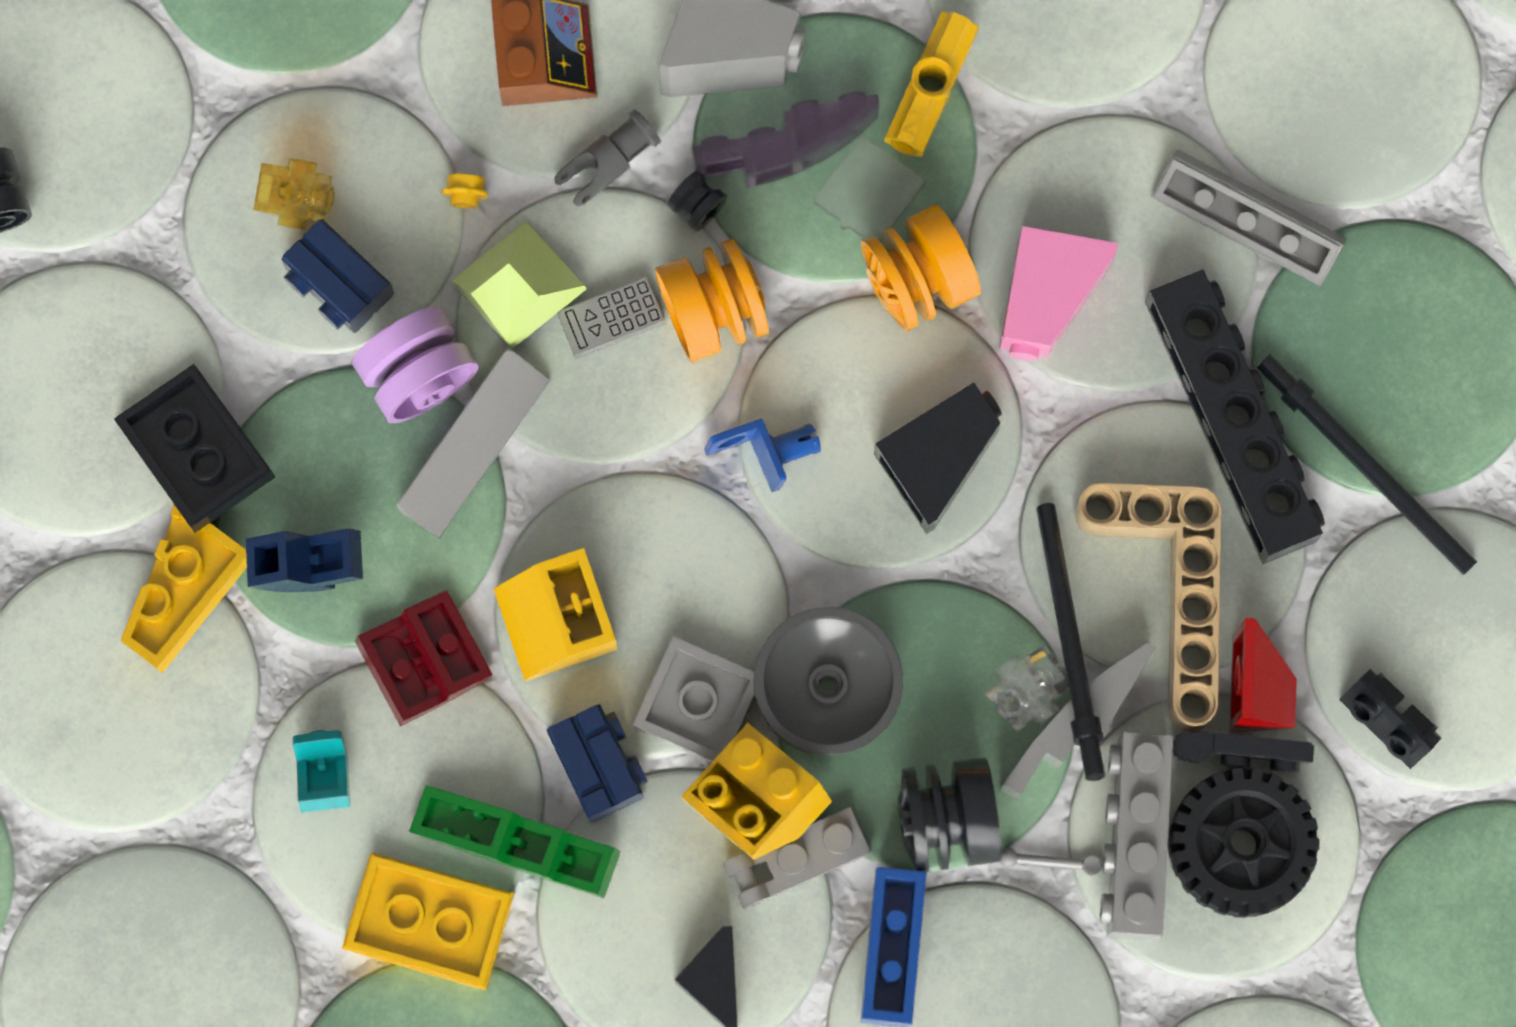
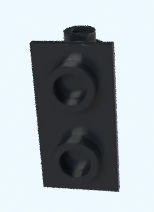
(1405, 735)

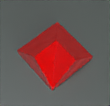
(1260, 683)

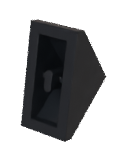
(711, 978)

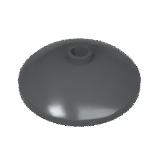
(835, 647)

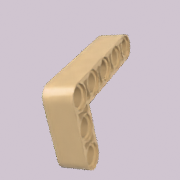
(1184, 583)

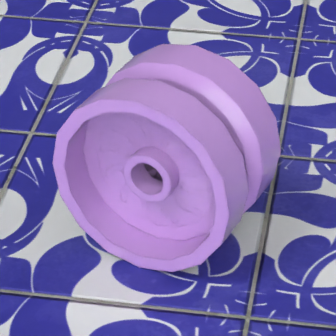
(415, 364)

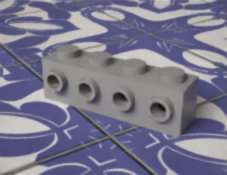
(1139, 836)

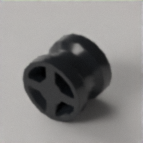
(697, 200)

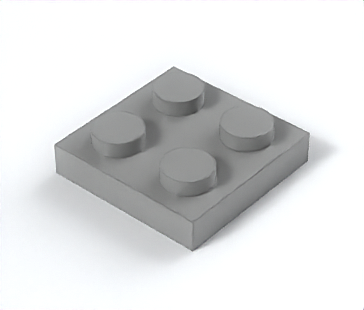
(696, 700)

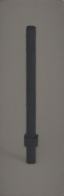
(1298, 396)
(1085, 726)

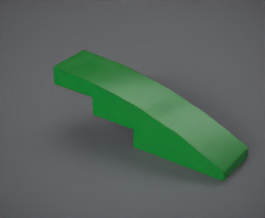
(514, 841)

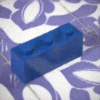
(893, 947)

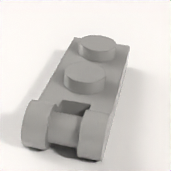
(818, 851)

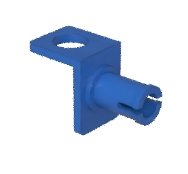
(770, 451)

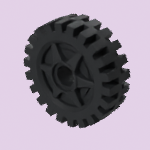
(1282, 834)

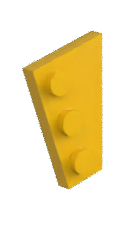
(182, 590)

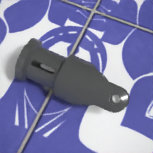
(610, 155)

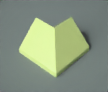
(519, 285)

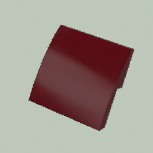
(423, 658)

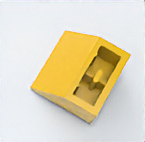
(555, 615)
(757, 794)

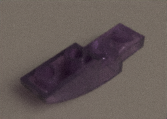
(808, 138)

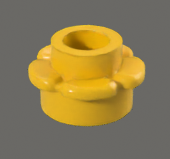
(465, 190)

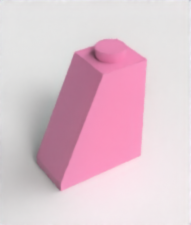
(1049, 287)

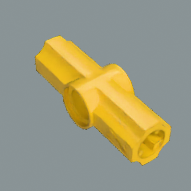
(921, 108)

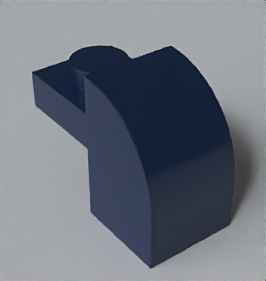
(303, 562)

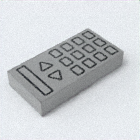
(611, 317)

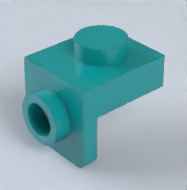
(322, 770)

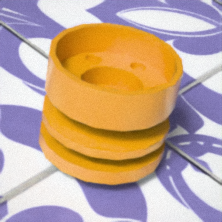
(927, 264)
(712, 300)

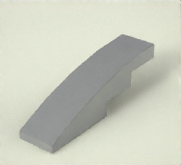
(1056, 739)

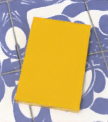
(428, 921)

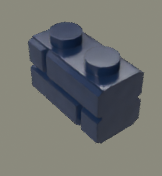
(337, 277)
(596, 762)

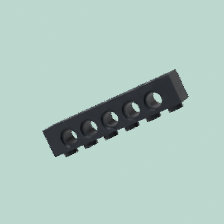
(1270, 532)

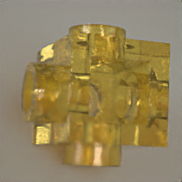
(294, 193)

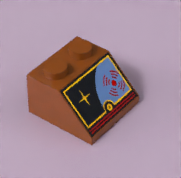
(543, 51)

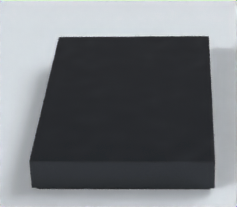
(194, 448)

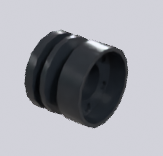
(950, 815)

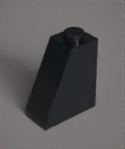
(939, 452)

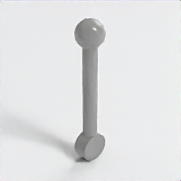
(1090, 865)

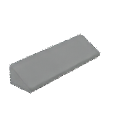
(1249, 217)
(472, 443)

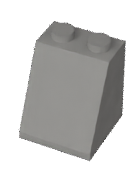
(730, 47)

